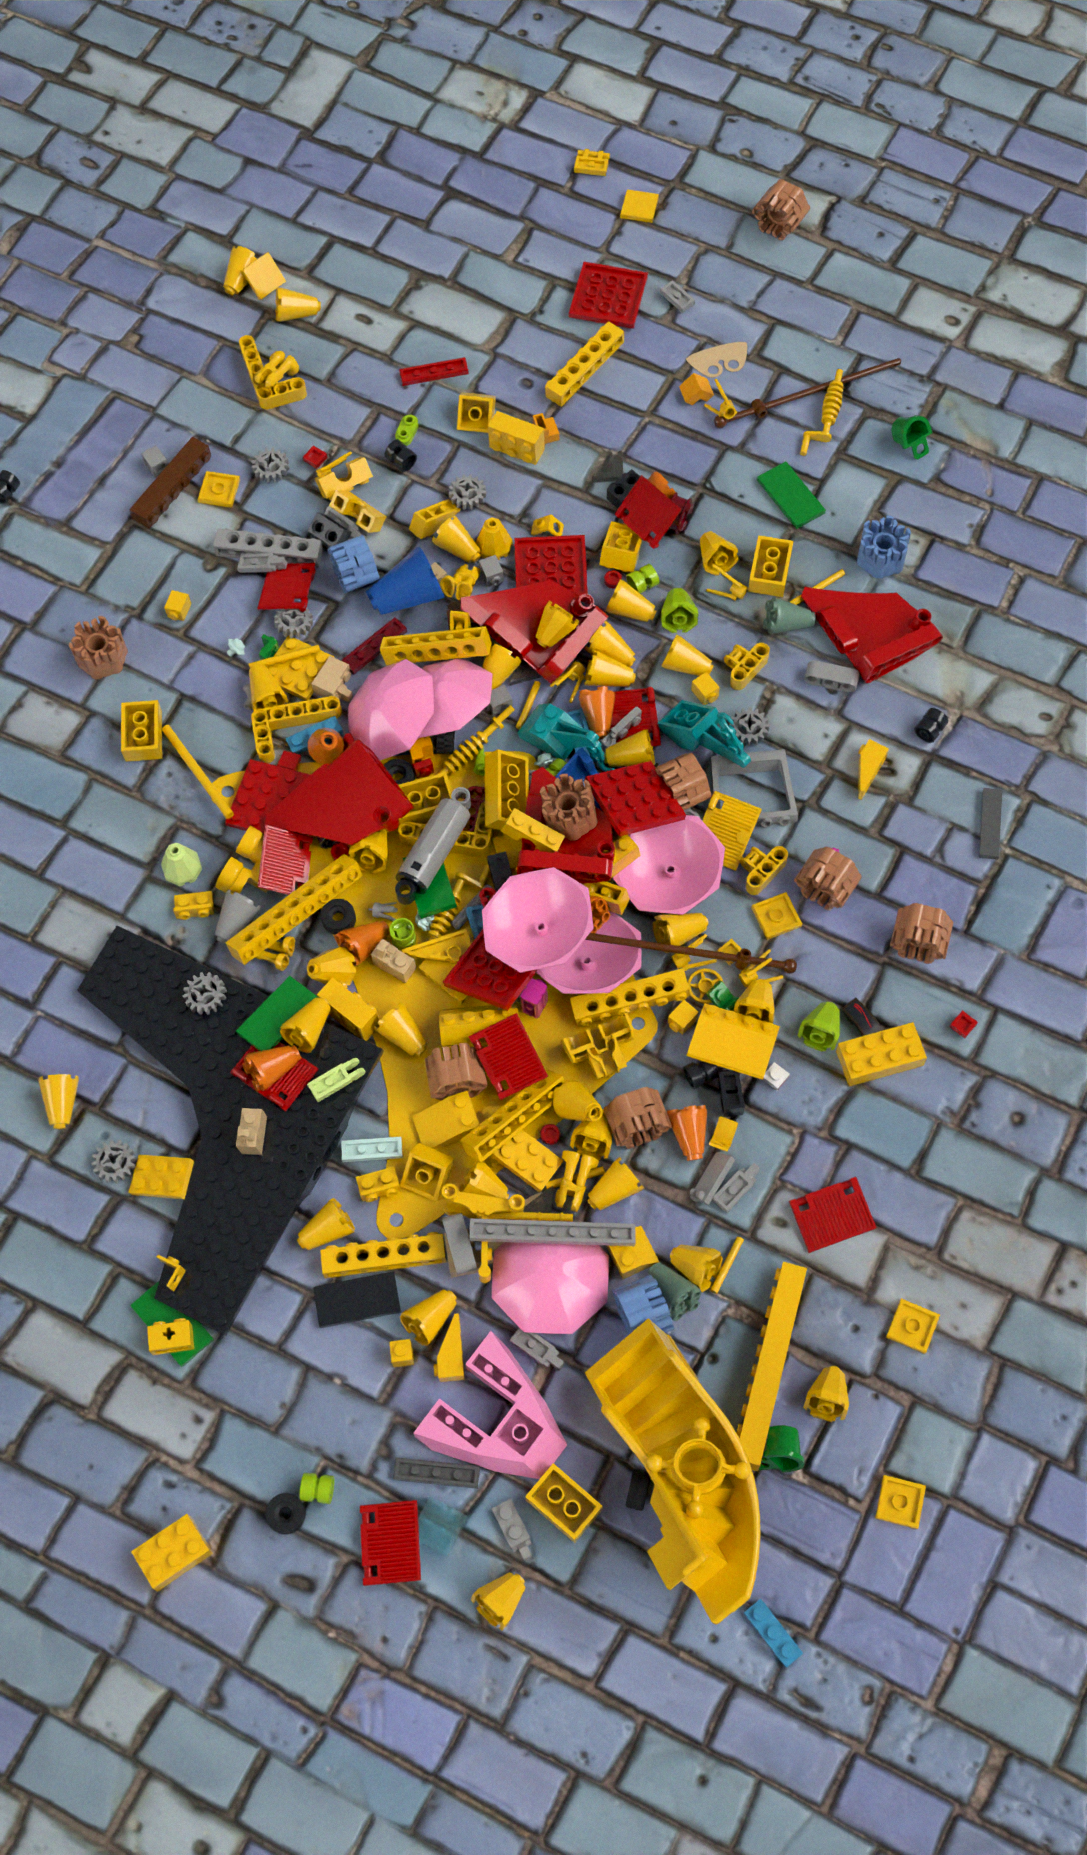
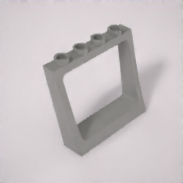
(760, 762)

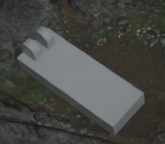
(712, 1178)

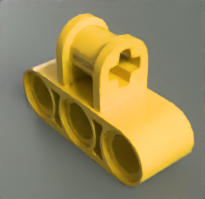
(741, 658)
(757, 861)

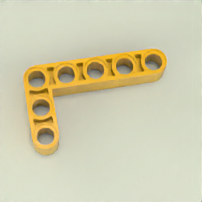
(278, 395)
(288, 720)
(472, 838)

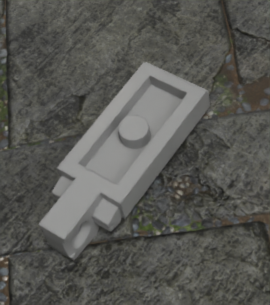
(344, 521)
(260, 562)
(621, 729)
(736, 1188)
(537, 1348)
(513, 1528)

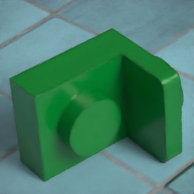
(270, 647)
(722, 997)

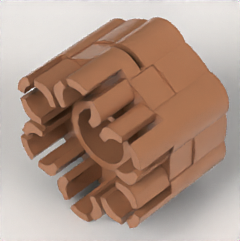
(781, 208)
(98, 648)
(685, 780)
(569, 796)
(830, 874)
(923, 929)
(455, 1074)
(634, 1113)

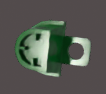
(912, 432)
(783, 1449)

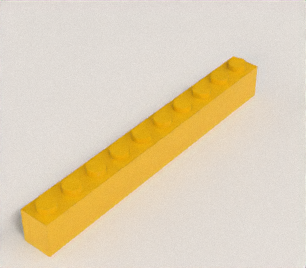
(771, 1361)

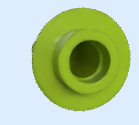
(479, 767)

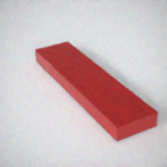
(434, 371)

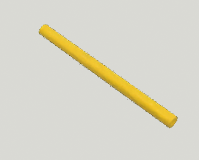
(197, 771)

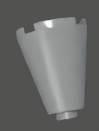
(234, 916)

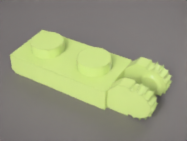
(335, 1079)

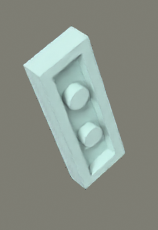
(371, 1149)

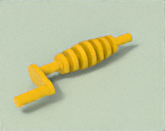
(830, 409)
(476, 742)
(443, 920)

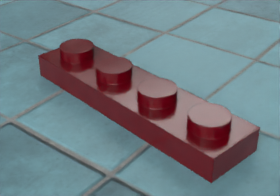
(371, 647)

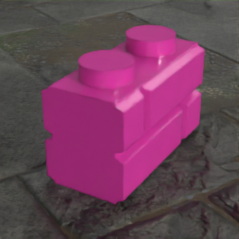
(534, 998)

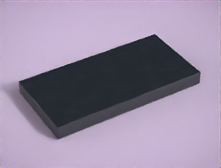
(356, 1299)

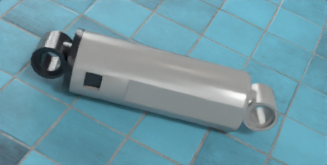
(433, 846)

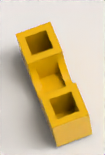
(357, 474)
(349, 504)
(523, 826)

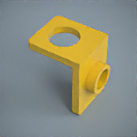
(546, 524)
(723, 1133)
(179, 1271)

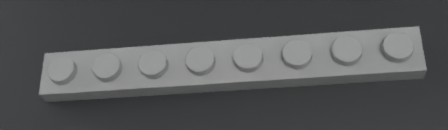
(552, 1232)

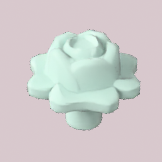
(236, 647)
(544, 760)
(423, 923)

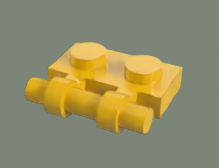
(591, 162)

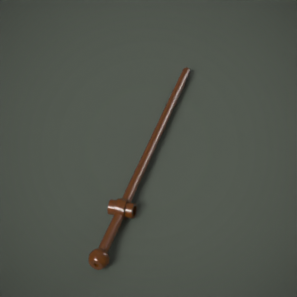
(760, 408)
(741, 959)

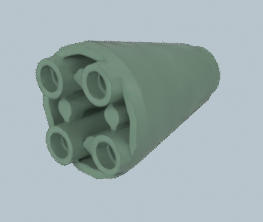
(786, 616)
(677, 1291)

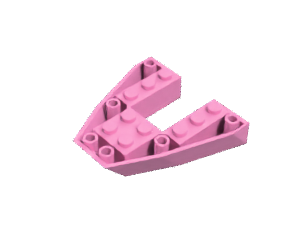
(523, 1441)

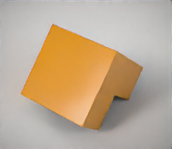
(696, 388)
(550, 429)
(421, 749)

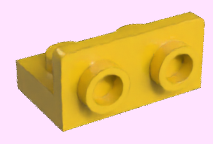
(193, 905)
(378, 1184)

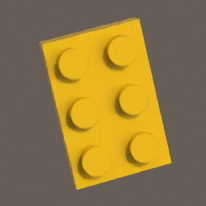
(528, 1160)
(161, 1176)

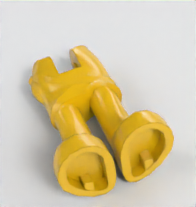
(276, 368)
(461, 582)
(280, 960)
(567, 1187)

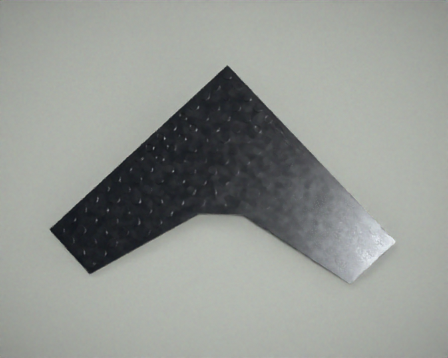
(233, 1199)

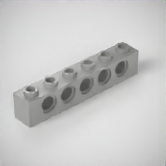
(225, 546)

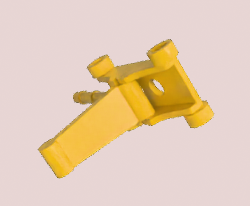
(489, 1207)

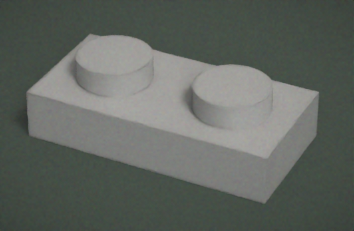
(677, 296)

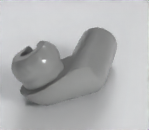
(248, 704)

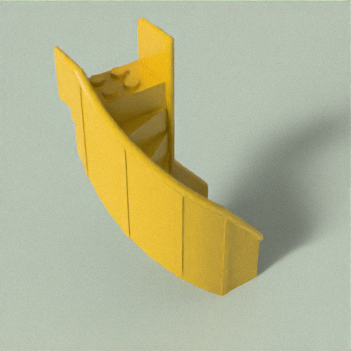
(653, 1406)

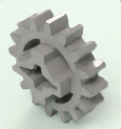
(270, 465)
(467, 492)
(293, 622)
(758, 724)
(210, 997)
(106, 1165)

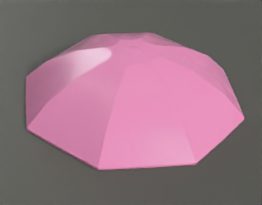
(459, 694)
(392, 708)
(676, 867)
(537, 920)
(597, 965)
(550, 1284)

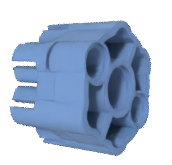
(883, 547)
(354, 564)
(640, 1302)

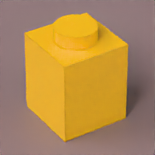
(177, 605)
(705, 689)
(682, 1017)
(401, 1353)

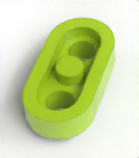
(409, 427)

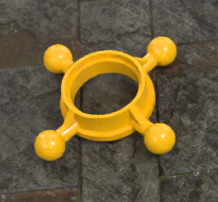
(694, 1508)

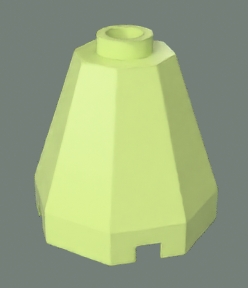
(180, 864)

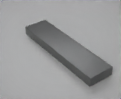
(990, 823)
(436, 1473)

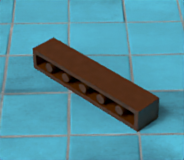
(170, 482)

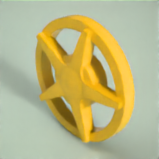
(704, 984)

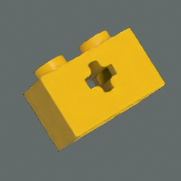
(180, 1341)

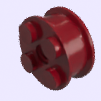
(679, 523)

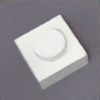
(776, 1076)

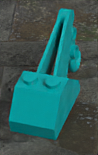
(697, 724)
(559, 734)

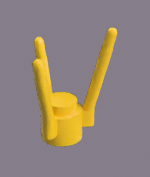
(726, 408)
(323, 470)
(738, 589)
(573, 672)
(682, 960)
(749, 974)

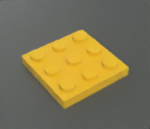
(298, 673)

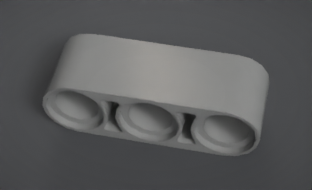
(832, 676)
(459, 1243)

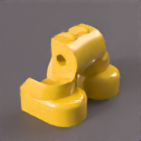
(234, 873)
(607, 1059)

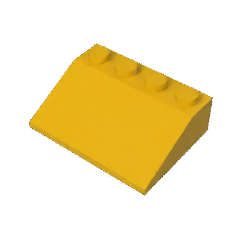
(462, 1022)
(733, 1041)

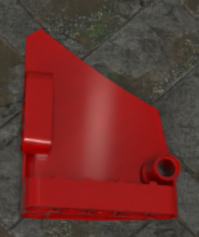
(514, 619)
(873, 628)
(344, 799)
(578, 858)

